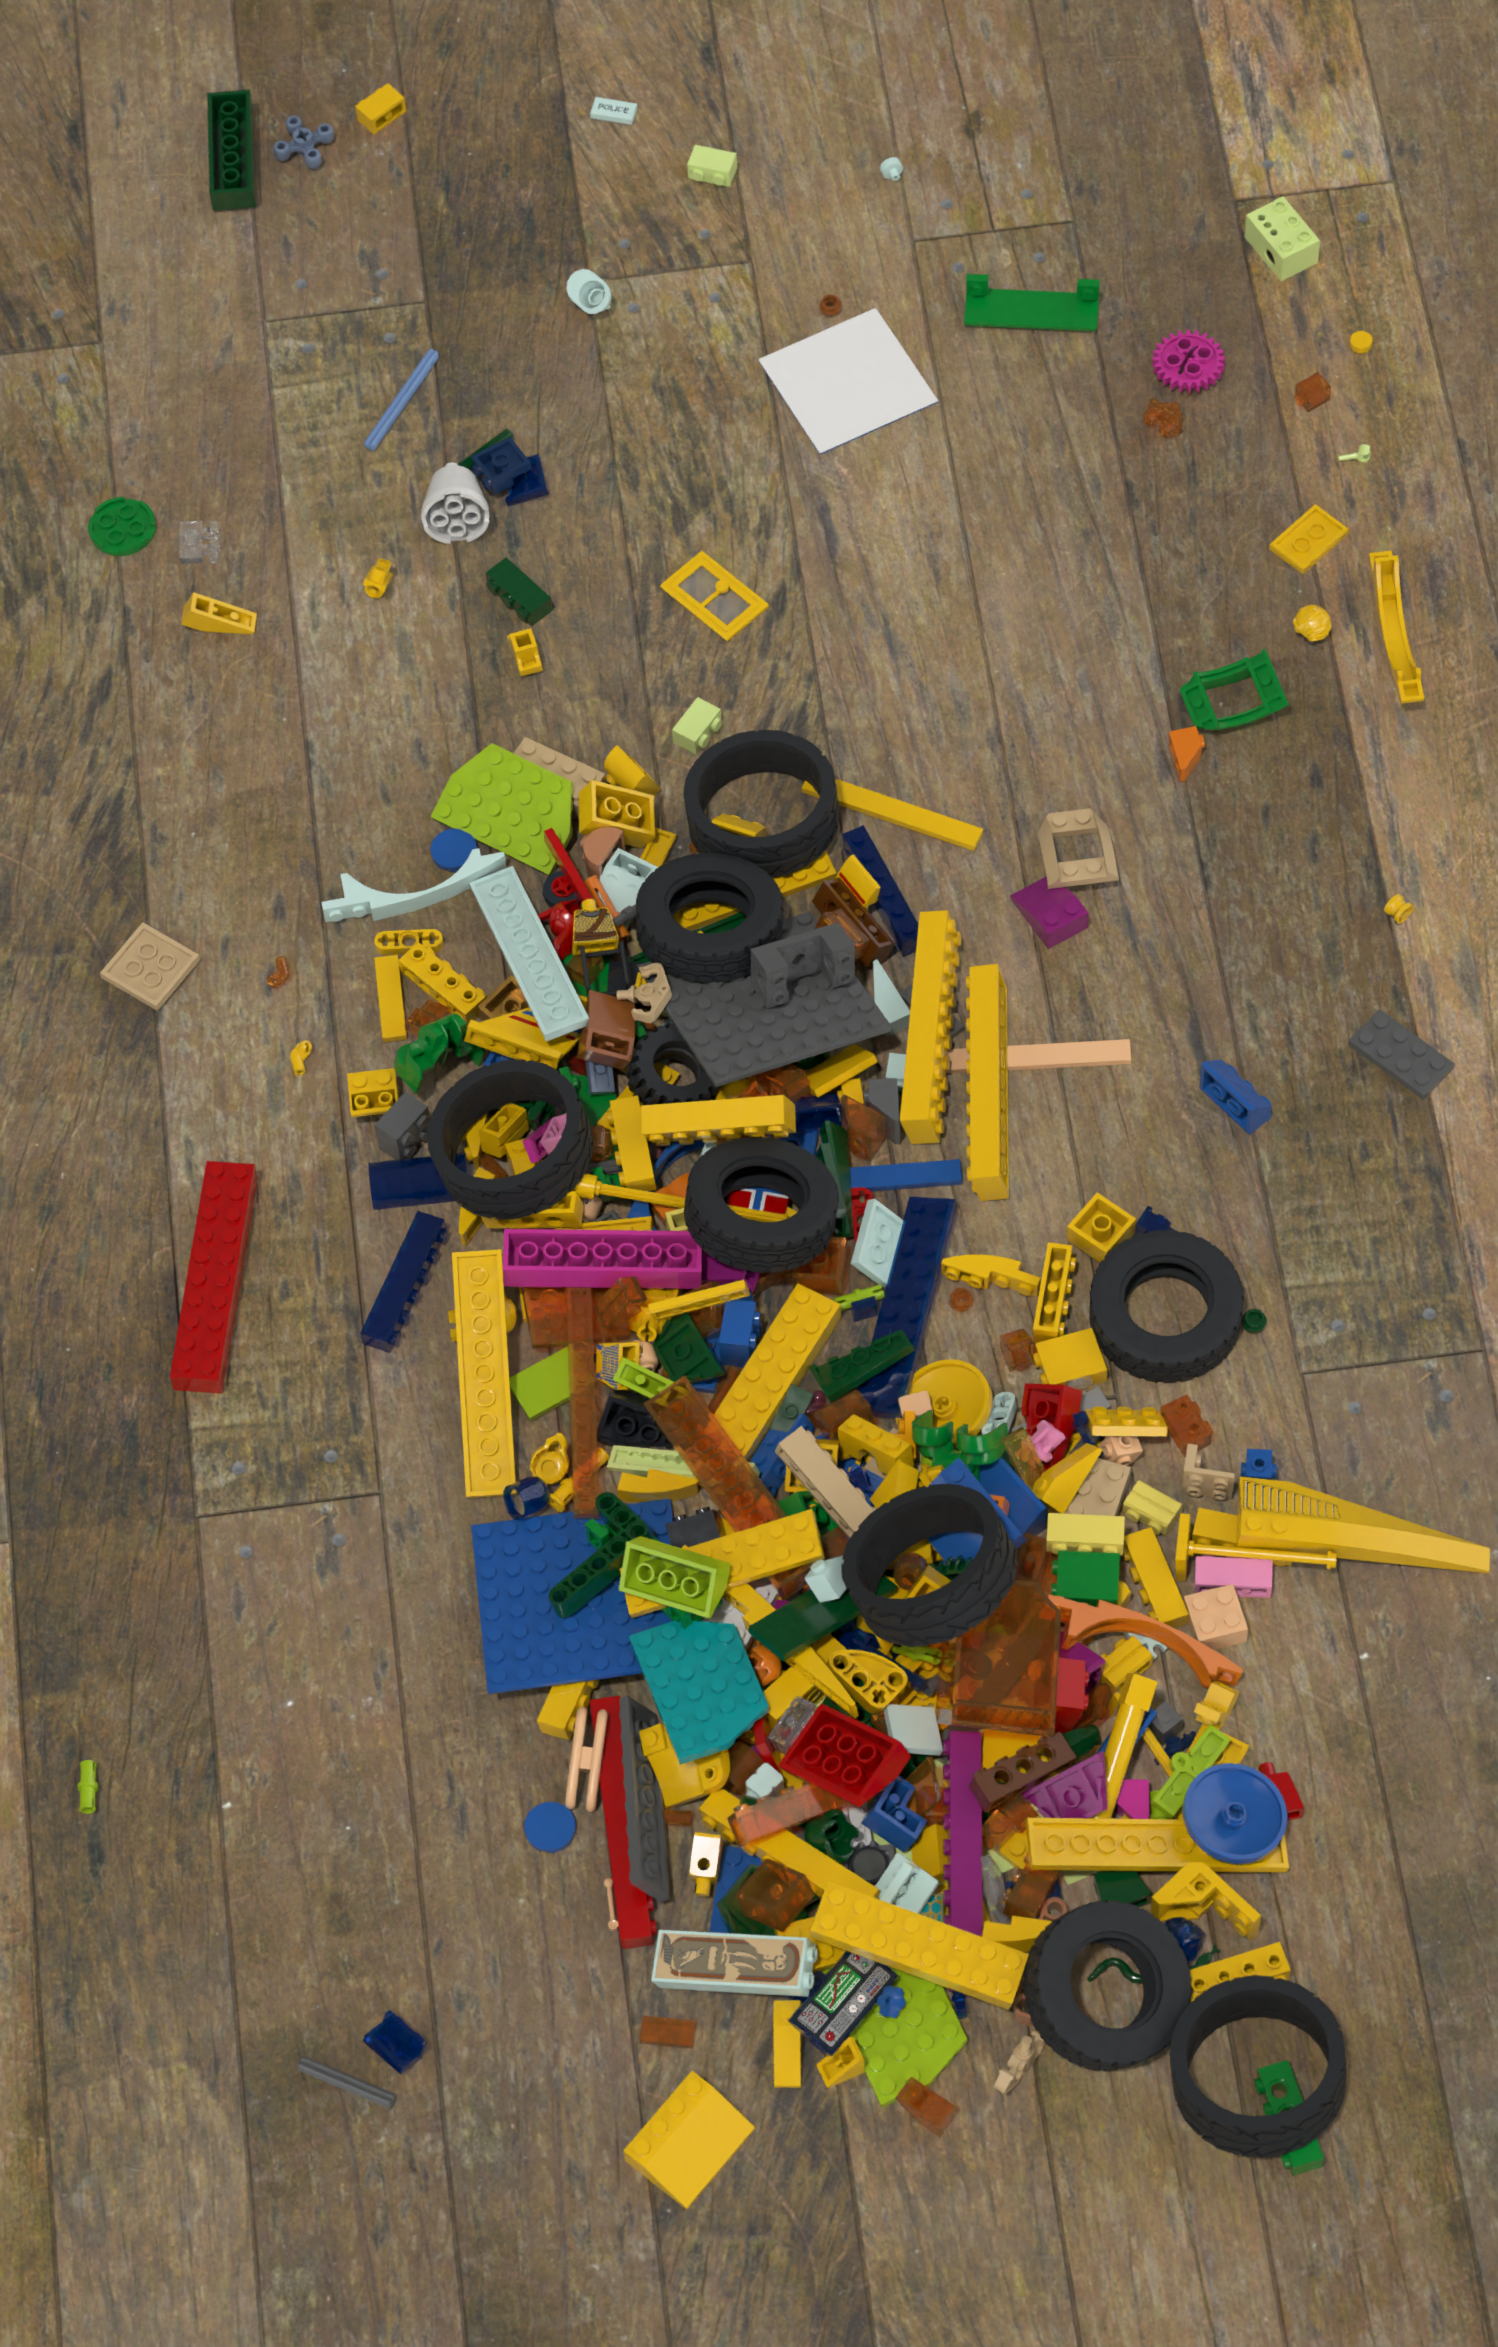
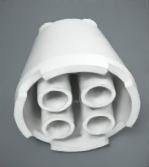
(454, 506)

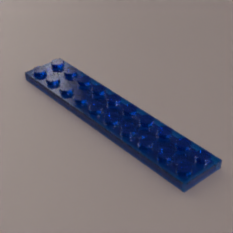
(910, 1296)

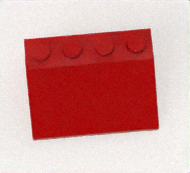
(844, 1756)

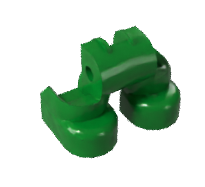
(432, 1045)
(973, 1449)

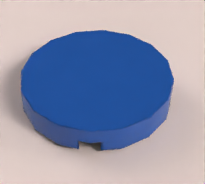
(452, 849)
(550, 1827)

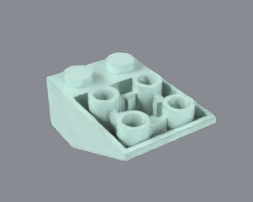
(623, 879)

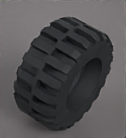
(646, 1082)

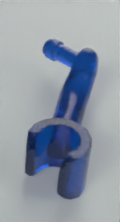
(1080, 1420)

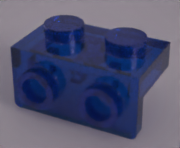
(396, 2042)

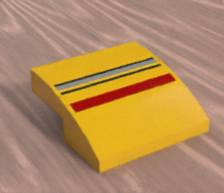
(859, 881)

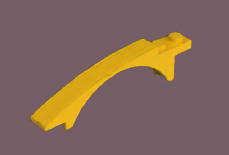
(1389, 607)

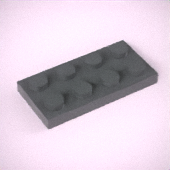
(1401, 1054)

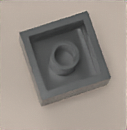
(403, 1127)

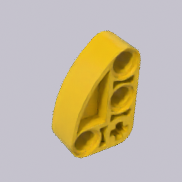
(874, 1673)

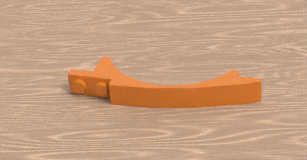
(1086, 1620)

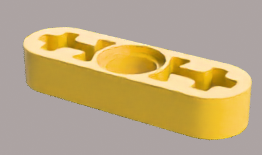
(401, 935)

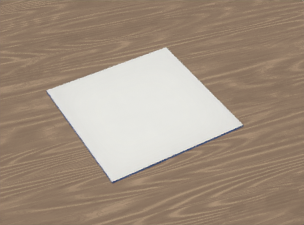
(848, 381)

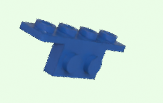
(769, 1464)

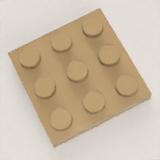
(150, 966)

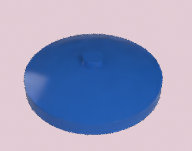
(1234, 1813)

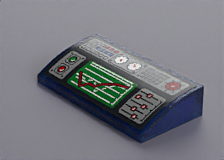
(841, 2001)

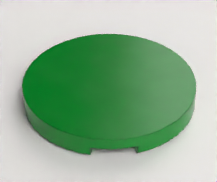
(122, 526)

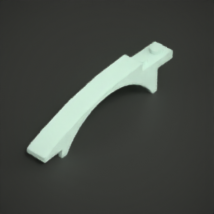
(363, 900)

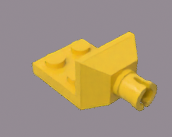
(644, 1322)

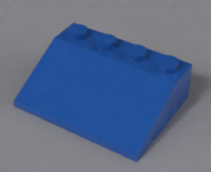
(966, 1542)

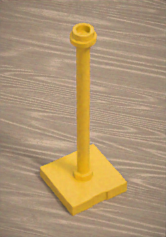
(1187, 1548)

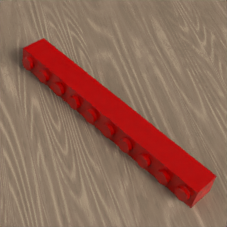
(631, 1903)

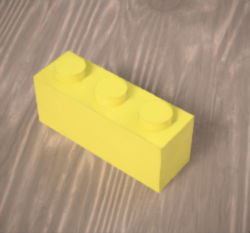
(1085, 1533)

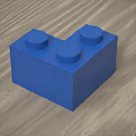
(892, 1818)

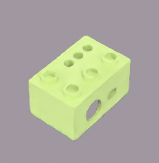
(1285, 235)

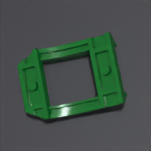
(1264, 678)

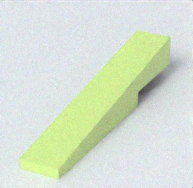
(640, 1460)

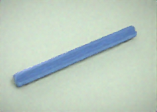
(401, 400)

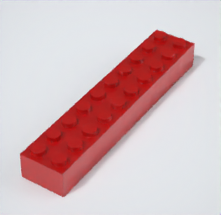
(214, 1277)

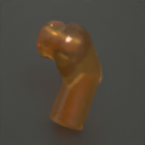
(281, 975)

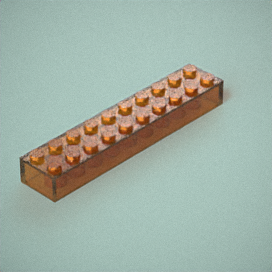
(719, 1468)

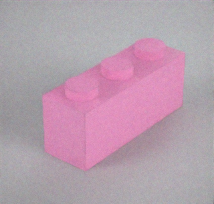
(1248, 1575)

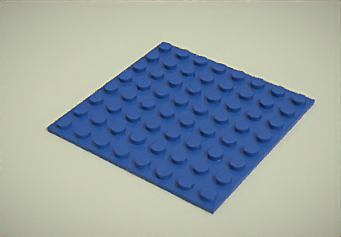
(521, 1632)

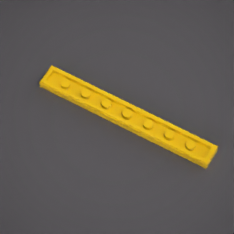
(904, 814)

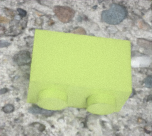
(712, 165)
(697, 726)

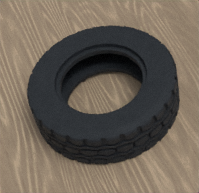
(702, 879)
(757, 1244)
(1159, 1356)
(1050, 1994)

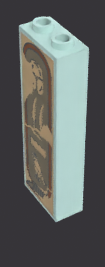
(734, 1963)

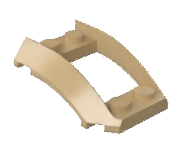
(1077, 871)

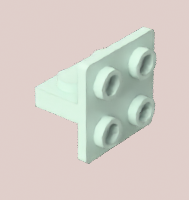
(906, 1884)

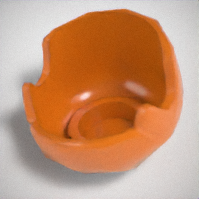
(768, 1665)

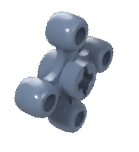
(303, 142)

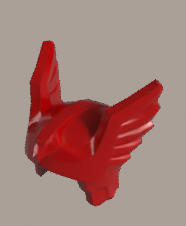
(561, 925)

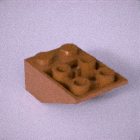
(609, 1031)

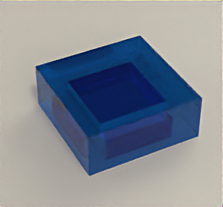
(864, 1309)

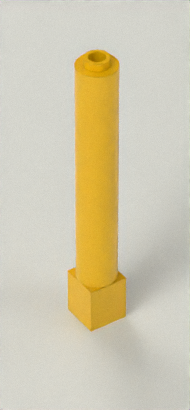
(1134, 1701)

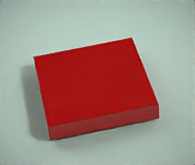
(765, 1747)

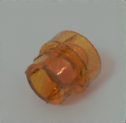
(743, 1764)

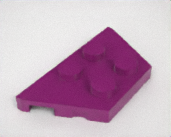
(1073, 1793)

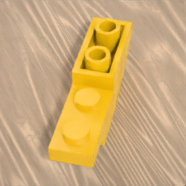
(981, 1270)

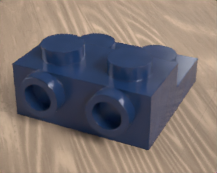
(499, 465)

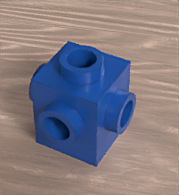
(1259, 1465)

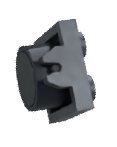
(870, 1861)

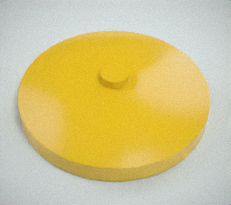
(956, 1394)

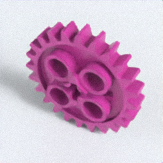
(1175, 357)

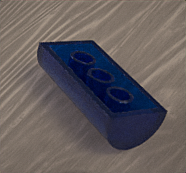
(409, 1182)

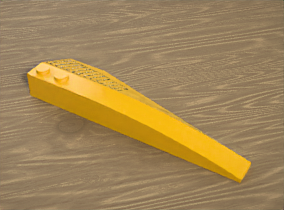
(1309, 1521)

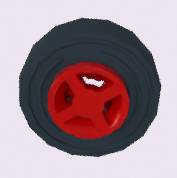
(553, 885)

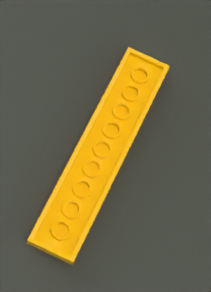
(483, 1373)
(1128, 1846)

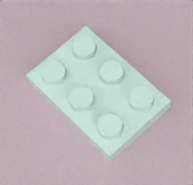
(877, 1242)

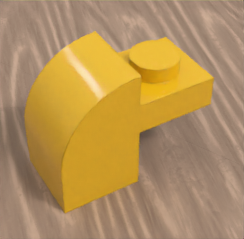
(1216, 1705)

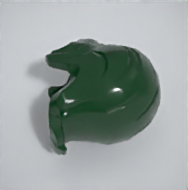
(832, 1835)

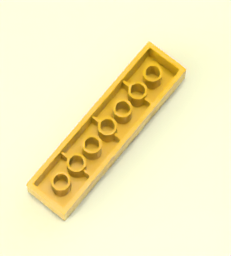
(775, 1364)
(918, 1945)

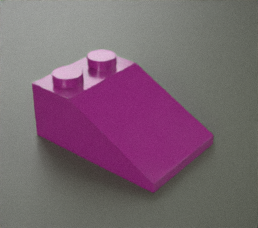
(1051, 912)

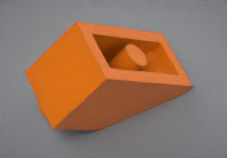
(1185, 750)

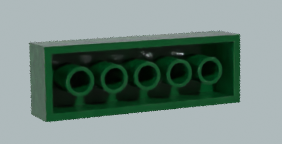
(231, 150)

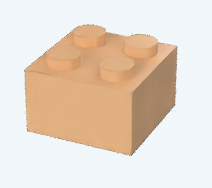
(1216, 1617)

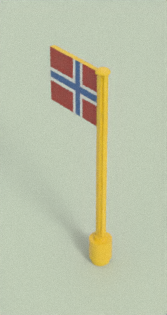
(749, 1202)

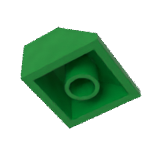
(800, 1502)

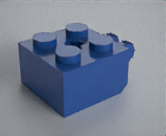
(739, 1331)

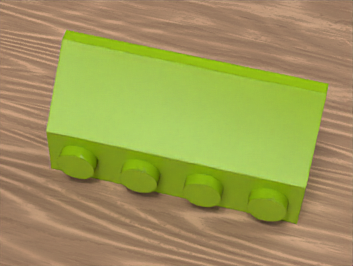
(673, 1576)

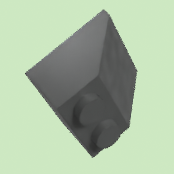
(883, 1098)

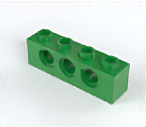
(1280, 2077)

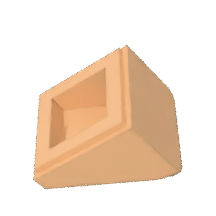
(915, 1402)

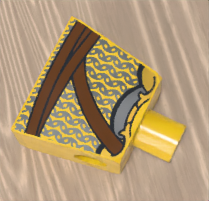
(593, 929)

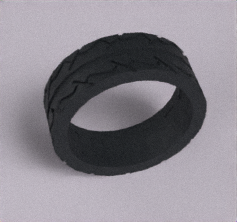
(754, 753)
(488, 1089)
(950, 1608)
(1252, 1998)

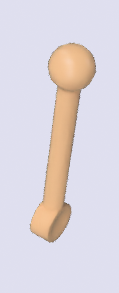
(613, 1923)

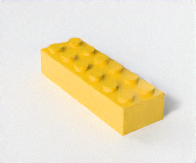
(718, 1120)

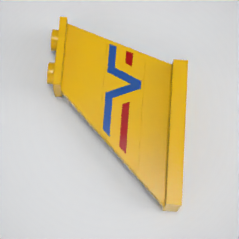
(520, 1037)

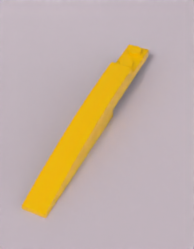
(805, 1662)

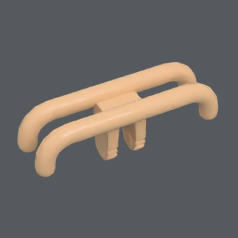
(586, 1759)

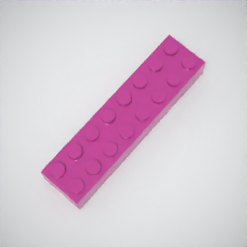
(600, 1258)

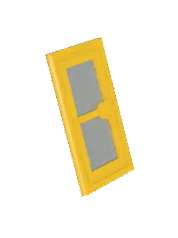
(714, 596)

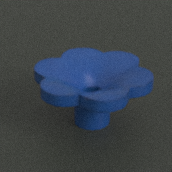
(891, 2001)

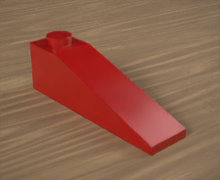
(1056, 1406)

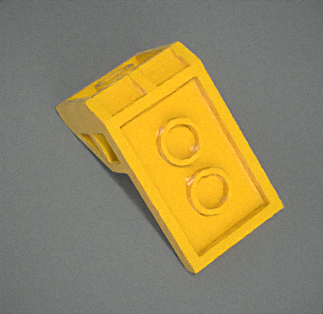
(1196, 1891)

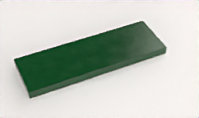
(808, 1620)

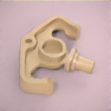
(654, 994)
(1019, 2062)

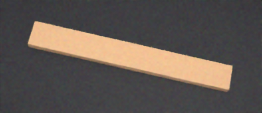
(1054, 1055)

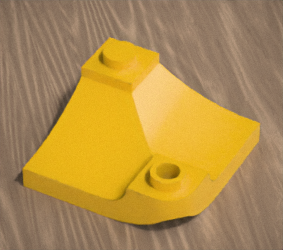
(684, 1781)

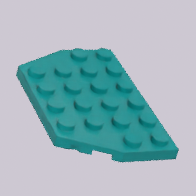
(700, 1685)

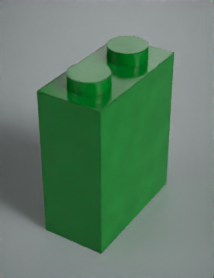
(1086, 1576)

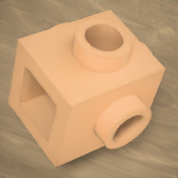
(1121, 1449)

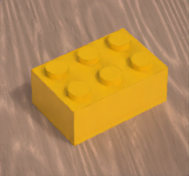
(618, 808)

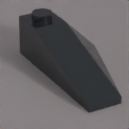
(628, 1422)

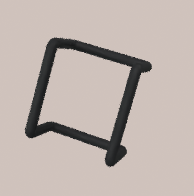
(601, 953)

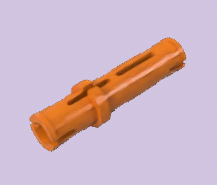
(594, 886)

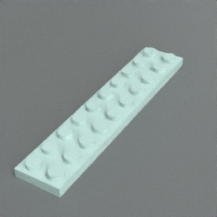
(529, 953)

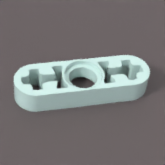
(1001, 1400)

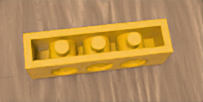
(565, 1213)

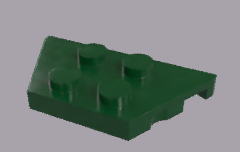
(685, 1351)
(731, 1911)

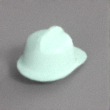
(589, 291)

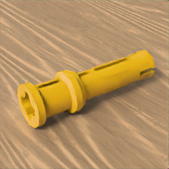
(565, 1491)

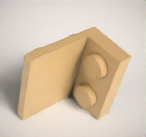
(1204, 1481)

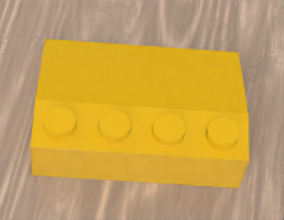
(688, 2140)

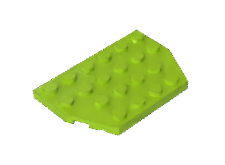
(509, 805)
(913, 2043)

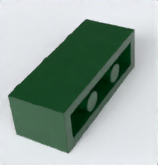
(518, 591)

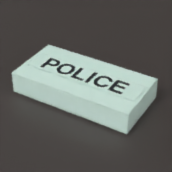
(613, 110)

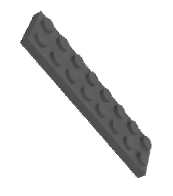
(643, 1805)

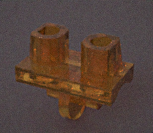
(1166, 414)

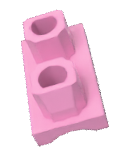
(1046, 1440)

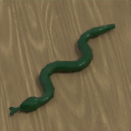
(1133, 1977)

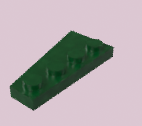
(851, 1370)

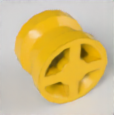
(1398, 908)

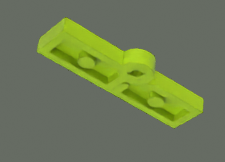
(1187, 1767)

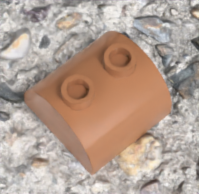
(600, 847)

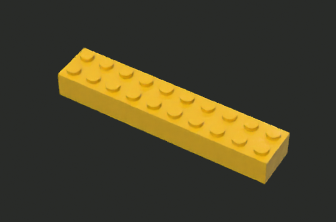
(930, 1027)
(987, 1083)

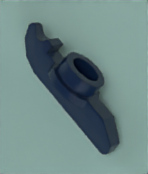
(1175, 1744)

